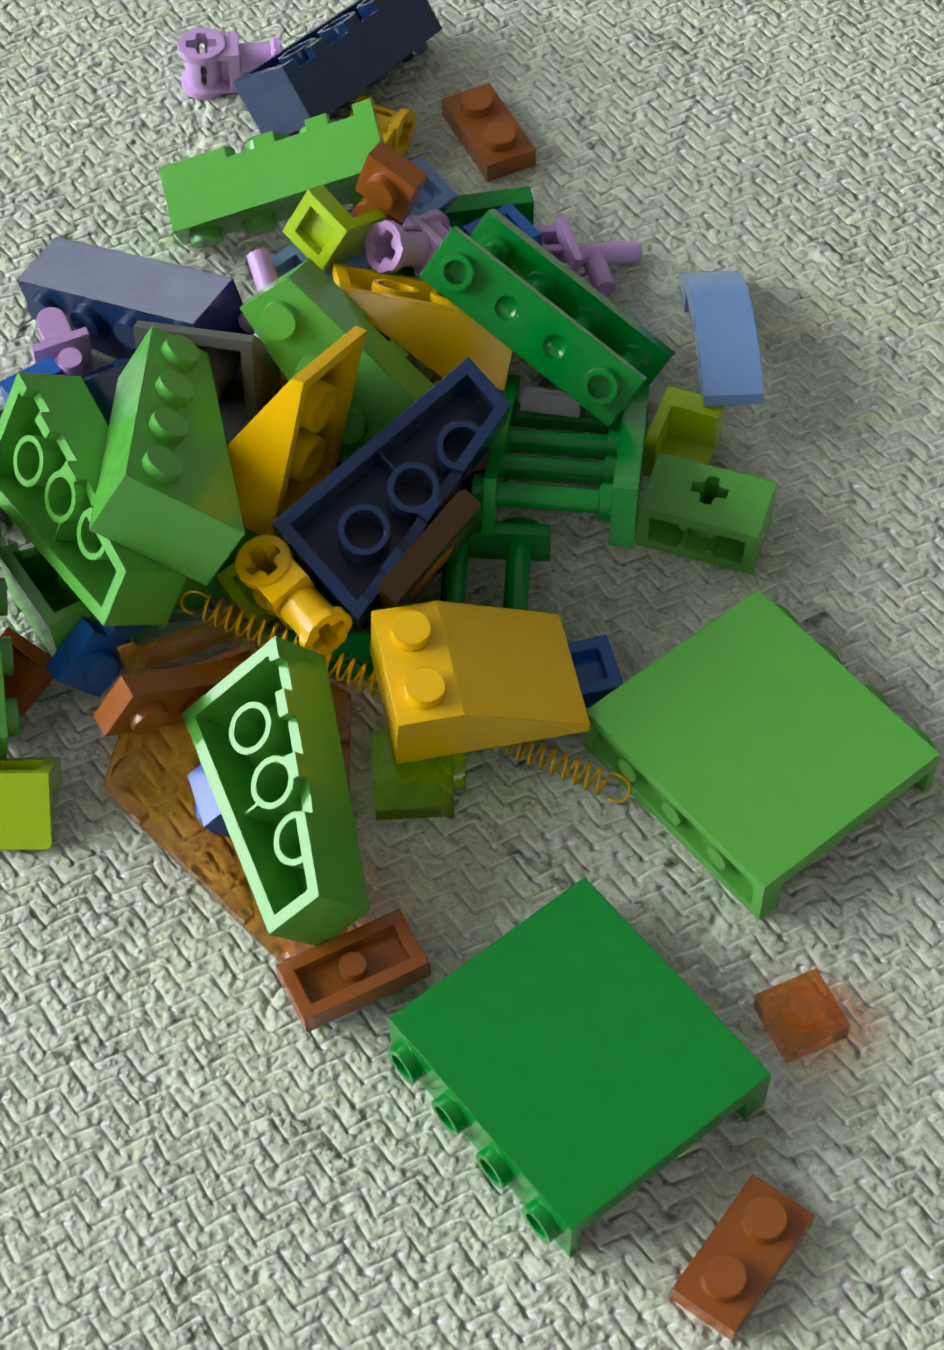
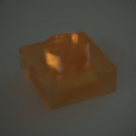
(801, 1015)

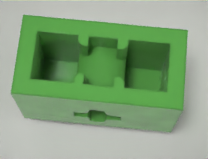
(705, 513)

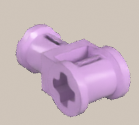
(222, 62)
(410, 245)

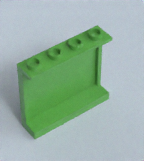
(757, 748)

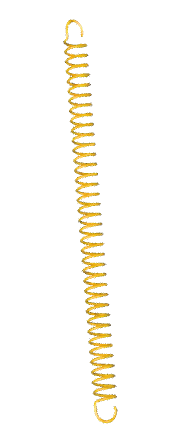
(361, 673)

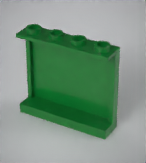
(573, 1062)

